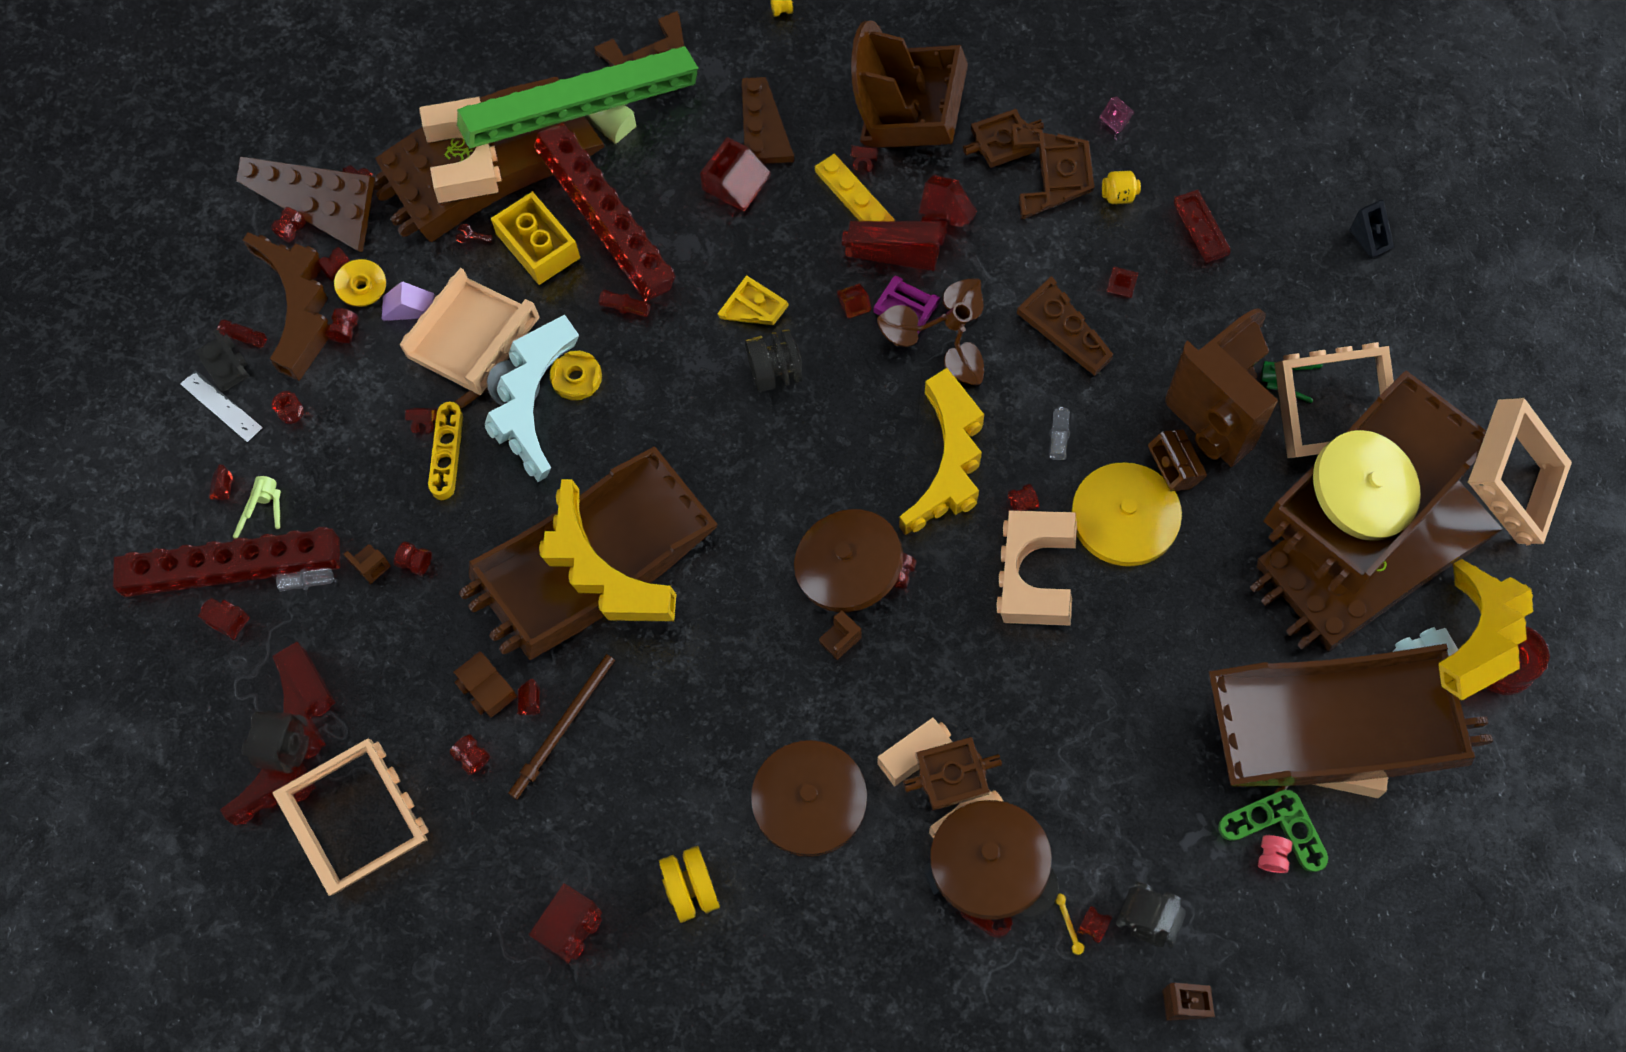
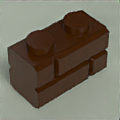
(1177, 460)

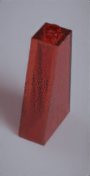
(894, 242)

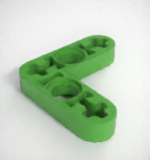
(1286, 820)

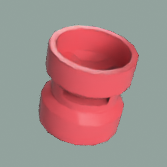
(1275, 854)

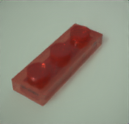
(1202, 226)

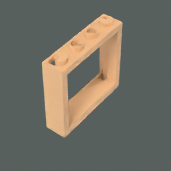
(1287, 391)
(1511, 420)
(308, 839)

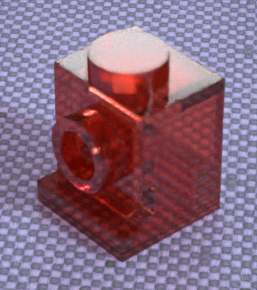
(223, 617)

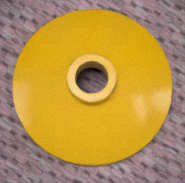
(358, 273)

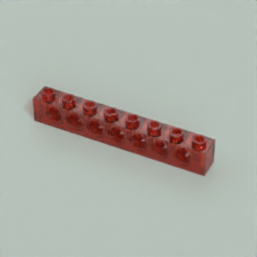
(593, 197)
(129, 569)

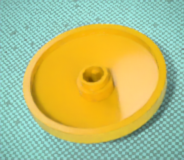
(1126, 514)

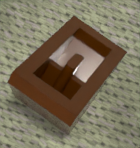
(1188, 1001)

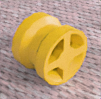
(781, 6)

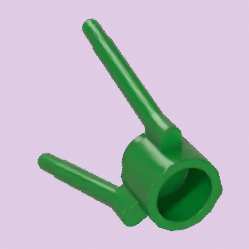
(1269, 375)

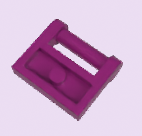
(891, 298)

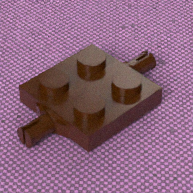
(995, 138)
(952, 773)

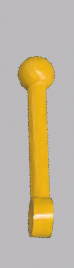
(1077, 947)

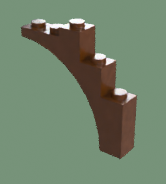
(304, 326)

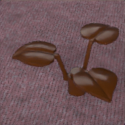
(964, 305)

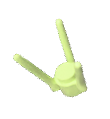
(262, 492)

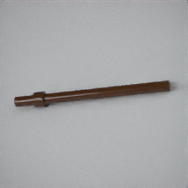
(530, 771)

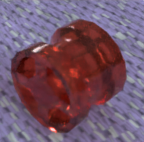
(291, 413)
(1023, 499)
(1094, 924)

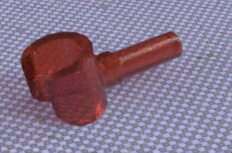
(471, 234)

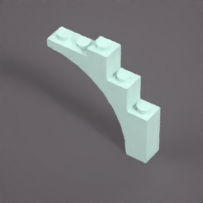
(515, 419)

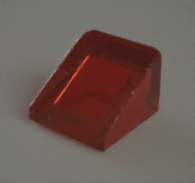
(1122, 282)
(854, 300)
(221, 483)
(529, 698)

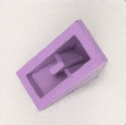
(406, 302)

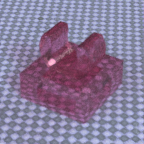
(1116, 114)

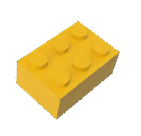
(535, 238)

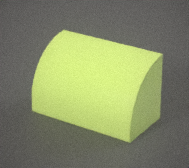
(613, 122)

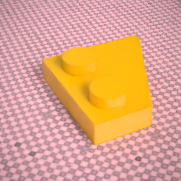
(753, 304)

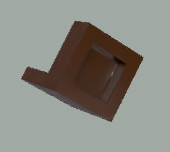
(369, 563)
(841, 635)

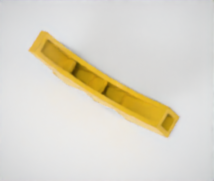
(951, 486)
(622, 596)
(1493, 646)

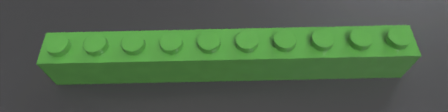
(576, 97)

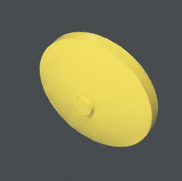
(1366, 485)

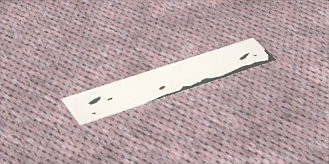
(221, 406)

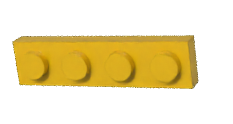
(851, 190)

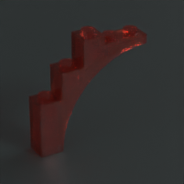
(303, 695)

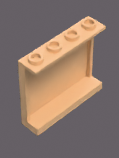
(468, 332)

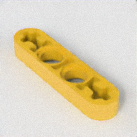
(445, 450)

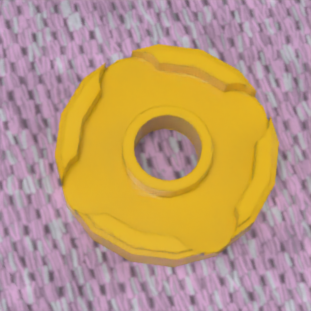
(578, 388)

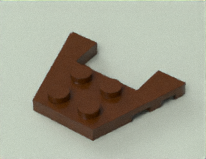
(670, 26)
(1064, 167)

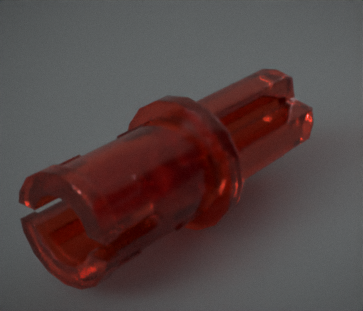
(624, 303)

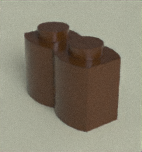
(485, 684)

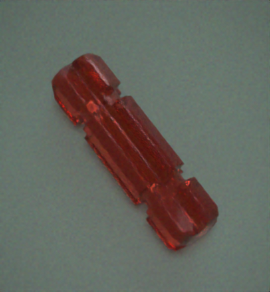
(242, 333)

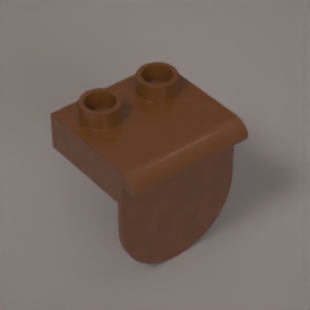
(905, 91)
(1219, 391)

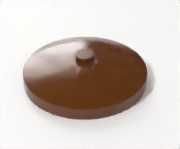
(848, 560)
(809, 798)
(990, 859)

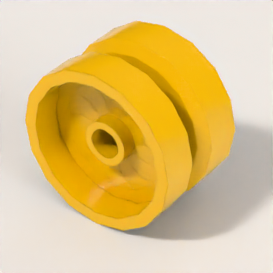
(687, 884)

